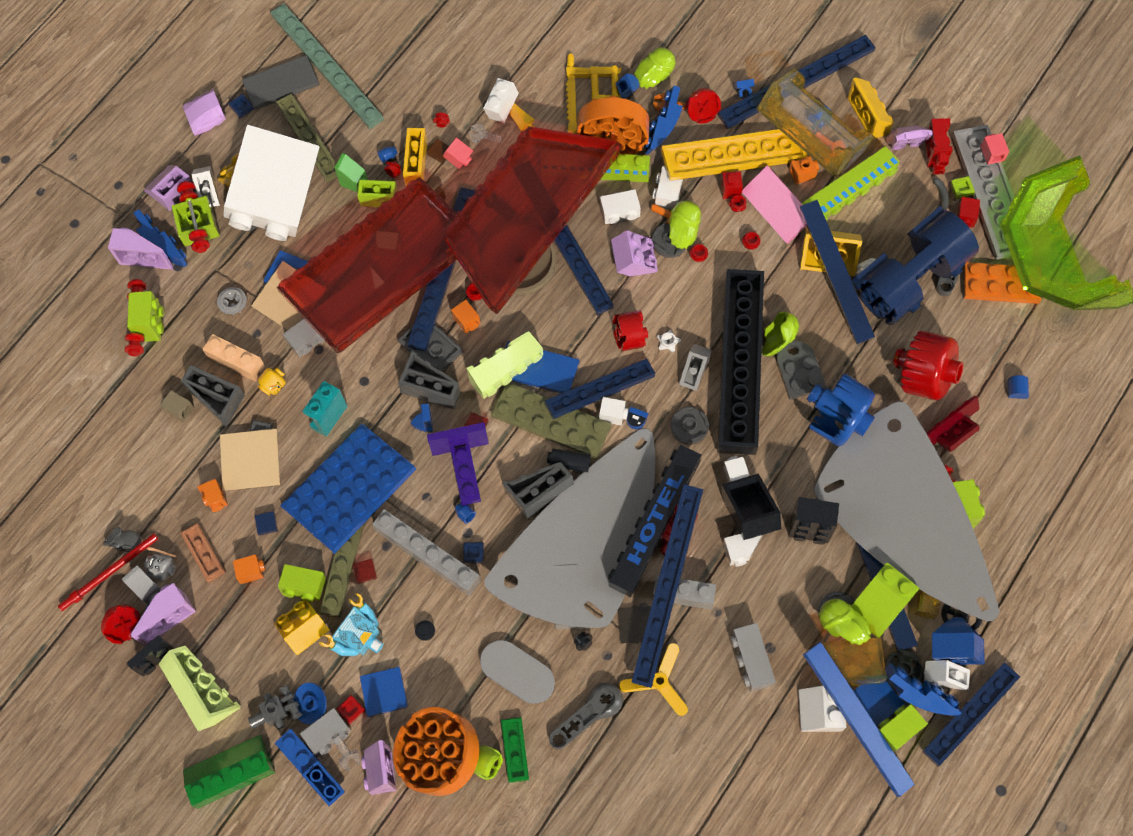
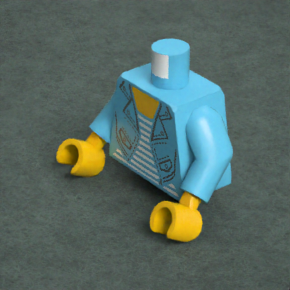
(356, 632)

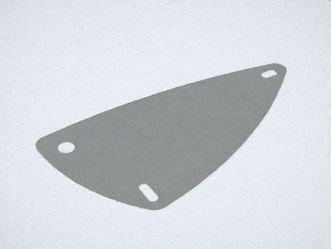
(908, 511)
(584, 529)

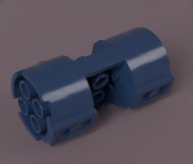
(940, 244)

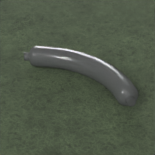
(944, 193)

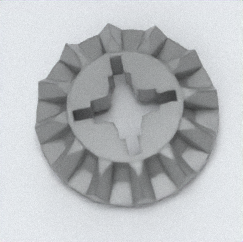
(230, 294)

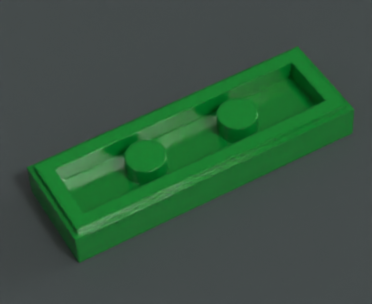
(515, 750)

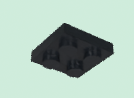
(150, 656)

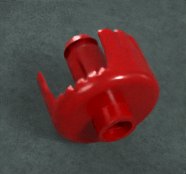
(931, 366)

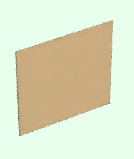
(273, 304)
(249, 459)

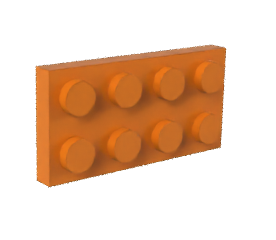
(995, 283)

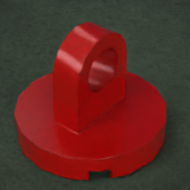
(703, 105)
(119, 623)

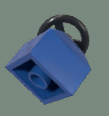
(957, 639)

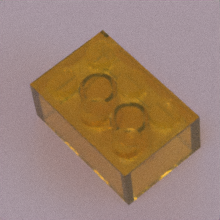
(858, 663)

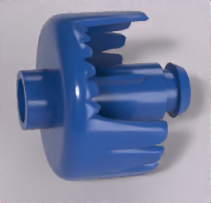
(845, 404)

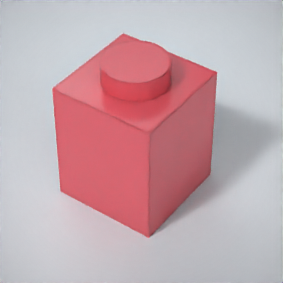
(994, 148)
(458, 154)

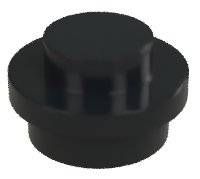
(425, 630)
(583, 641)

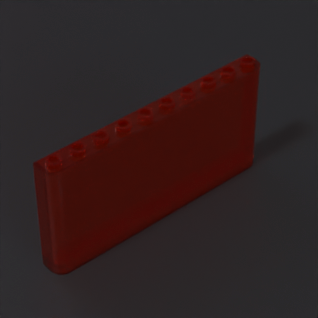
(373, 266)

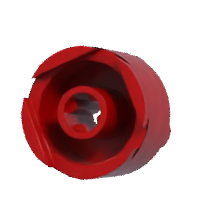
(629, 330)

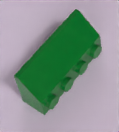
(227, 772)

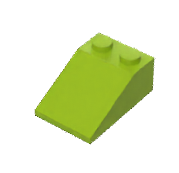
(884, 598)

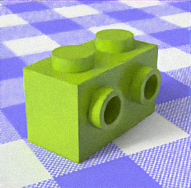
(374, 193)
(301, 583)
(902, 727)

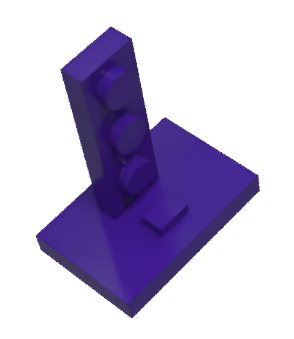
(459, 442)

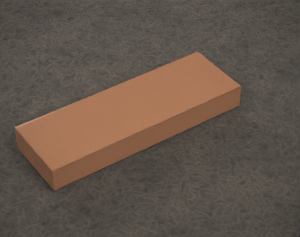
(202, 552)

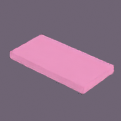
(776, 204)

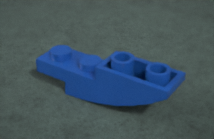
(665, 122)
(160, 239)
(924, 695)
(310, 767)

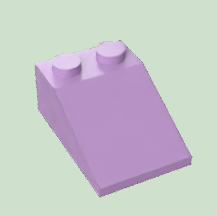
(135, 250)
(163, 613)
(379, 768)

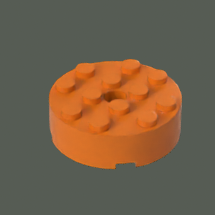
(615, 120)
(432, 770)

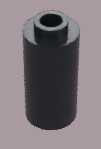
(570, 459)

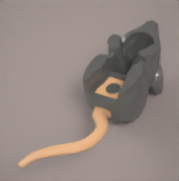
(127, 540)

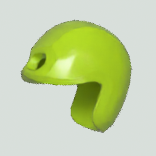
(486, 762)

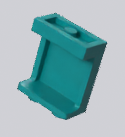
(325, 408)

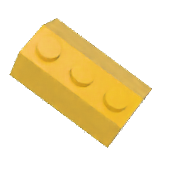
(869, 108)
(848, 246)

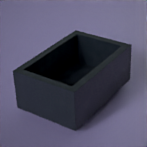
(751, 506)
(813, 520)

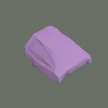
(204, 112)
(913, 135)

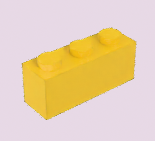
(415, 154)

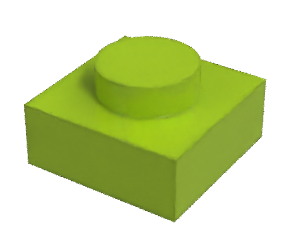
(962, 187)

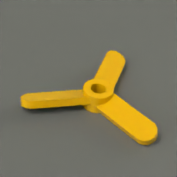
(665, 689)

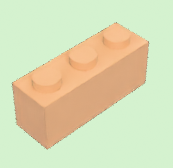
(234, 357)

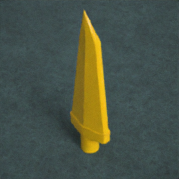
(521, 118)

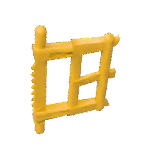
(593, 73)

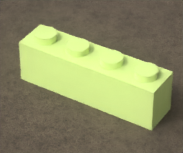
(504, 365)
(196, 689)

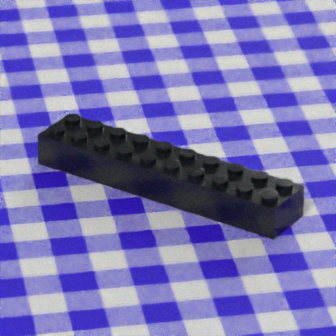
(741, 362)

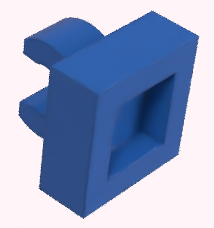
(744, 85)

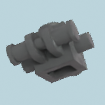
(274, 711)

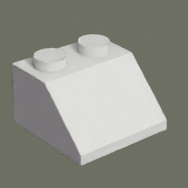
(819, 711)

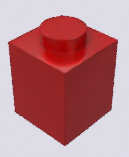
(731, 184)
(968, 210)

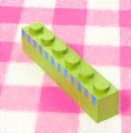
(629, 168)
(856, 182)

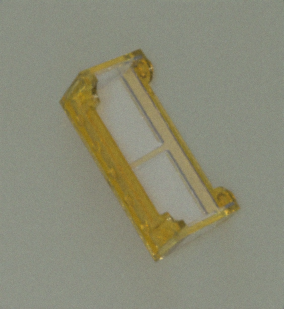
(812, 124)

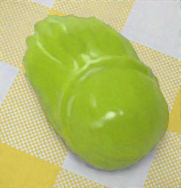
(655, 67)
(684, 224)
(780, 333)
(844, 621)

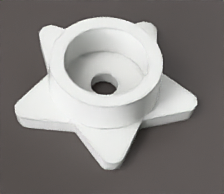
(668, 336)

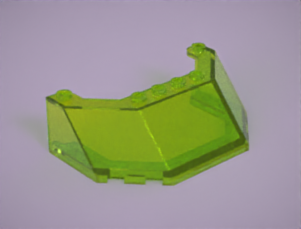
(1043, 246)

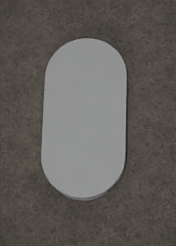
(517, 672)

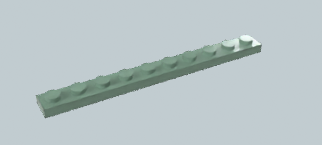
(327, 66)

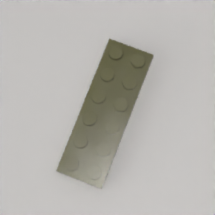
(573, 430)

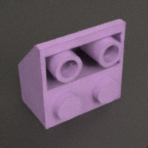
(165, 185)
(634, 254)

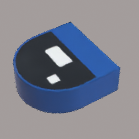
(636, 418)

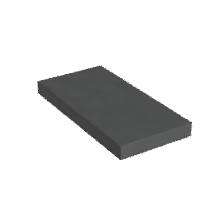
(280, 82)

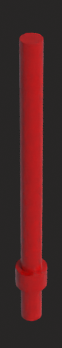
(78, 595)

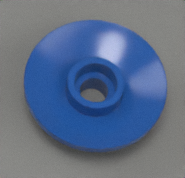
(311, 702)

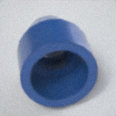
(387, 154)
(465, 513)

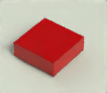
(350, 709)

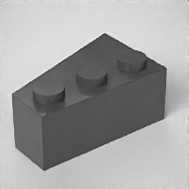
(428, 383)
(214, 393)
(538, 489)

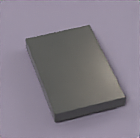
(441, 349)

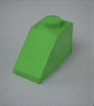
(349, 173)

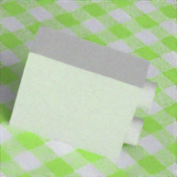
(270, 183)

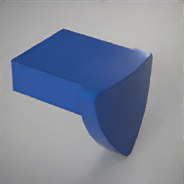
(423, 420)

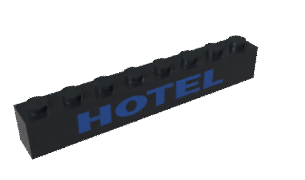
(654, 521)

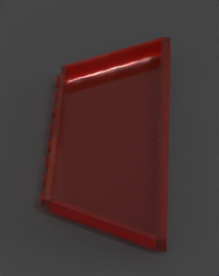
(525, 207)

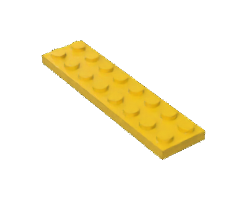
(729, 154)

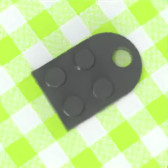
(799, 371)

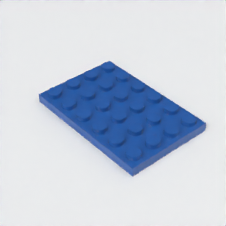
(348, 488)

